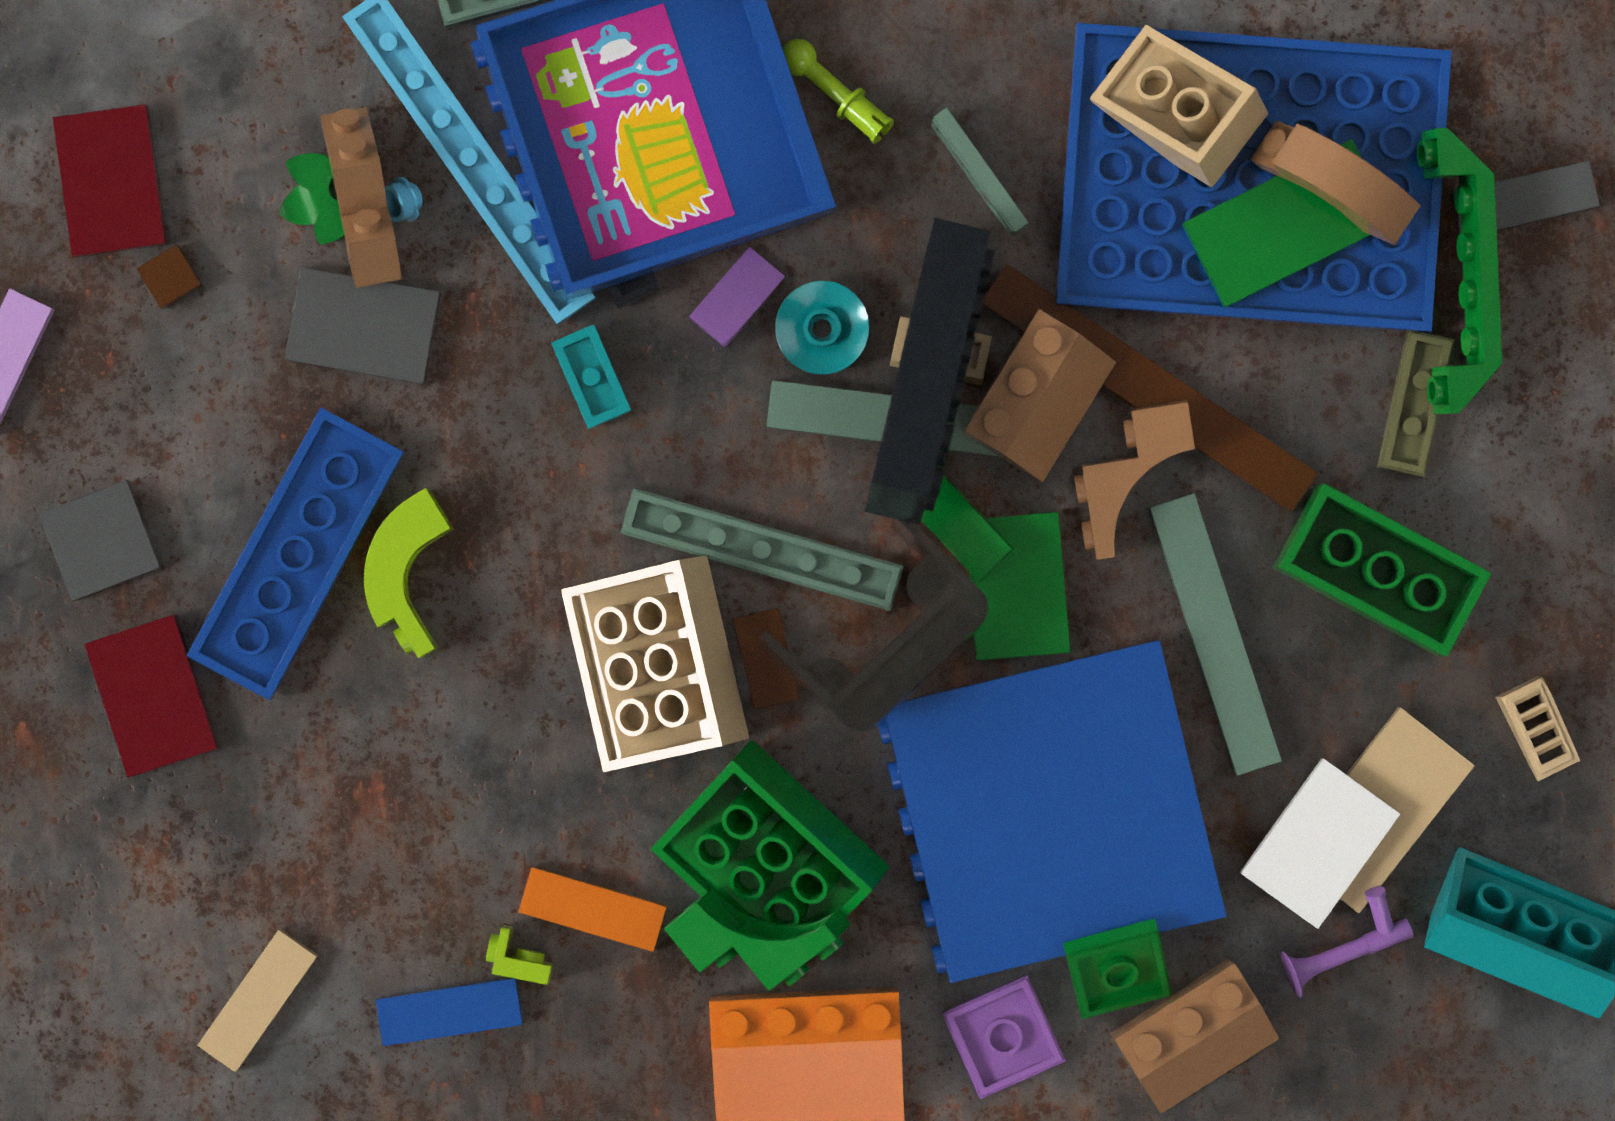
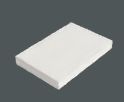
(1320, 843)

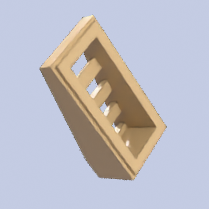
(1521, 693)

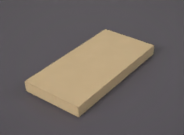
(1415, 777)

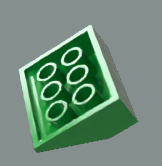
(769, 846)

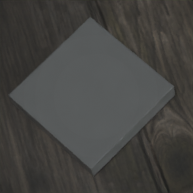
(100, 540)

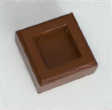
(169, 276)

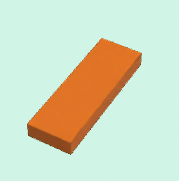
(592, 909)

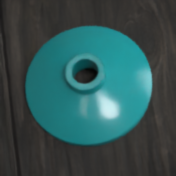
(831, 304)

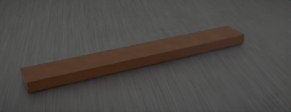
(1147, 384)

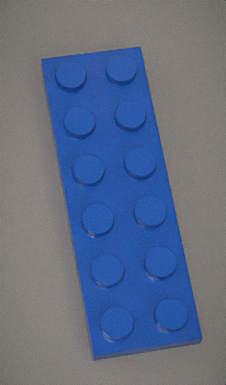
(295, 554)

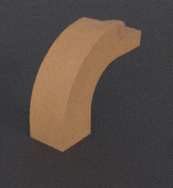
(1339, 178)

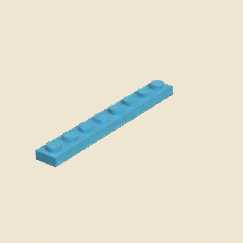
(459, 146)

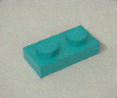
(591, 377)

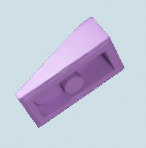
(736, 297)

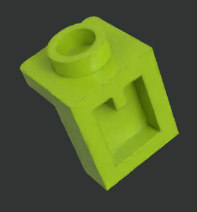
(526, 965)

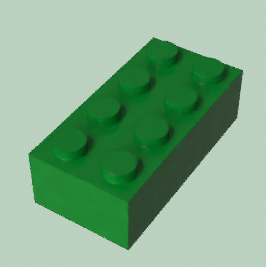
(1382, 570)

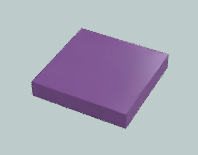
(1003, 1036)

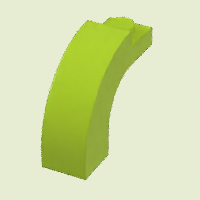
(388, 564)

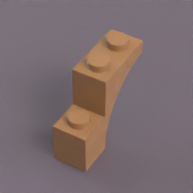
(361, 197)
(1157, 434)

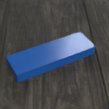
(449, 1011)

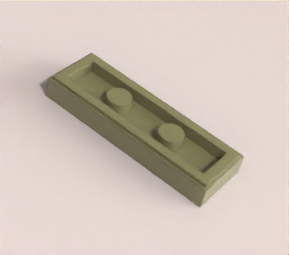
(1411, 416)

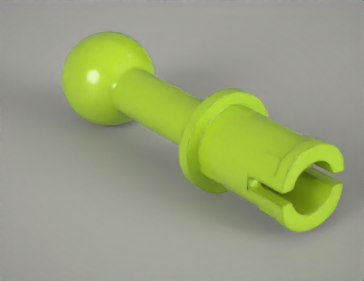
(853, 105)

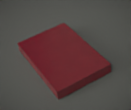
(109, 181)
(151, 696)

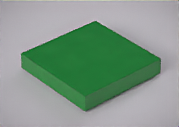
(1118, 968)

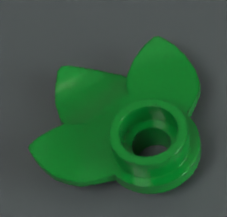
(314, 198)

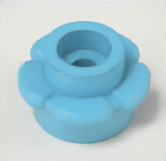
(403, 200)

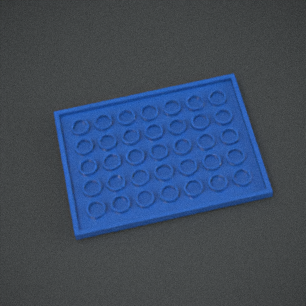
(1129, 202)

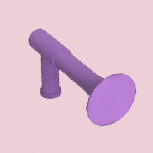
(1387, 934)

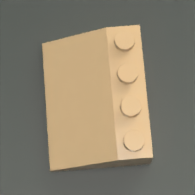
(655, 663)

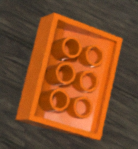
(808, 1056)

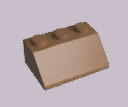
(1040, 396)
(1195, 1035)

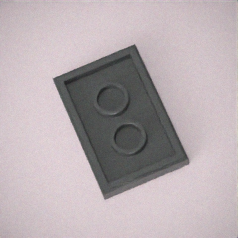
(364, 329)

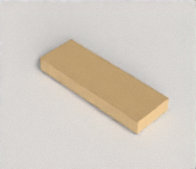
(257, 1000)

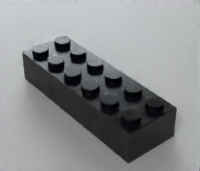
(931, 372)

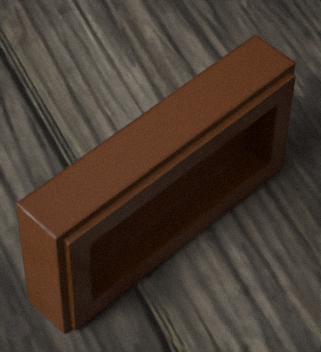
(765, 678)

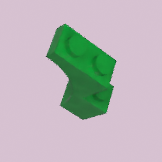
(776, 953)

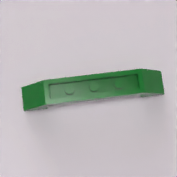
(1447, 157)

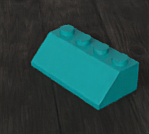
(1525, 932)

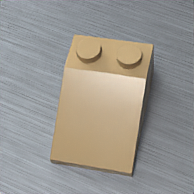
(1181, 105)

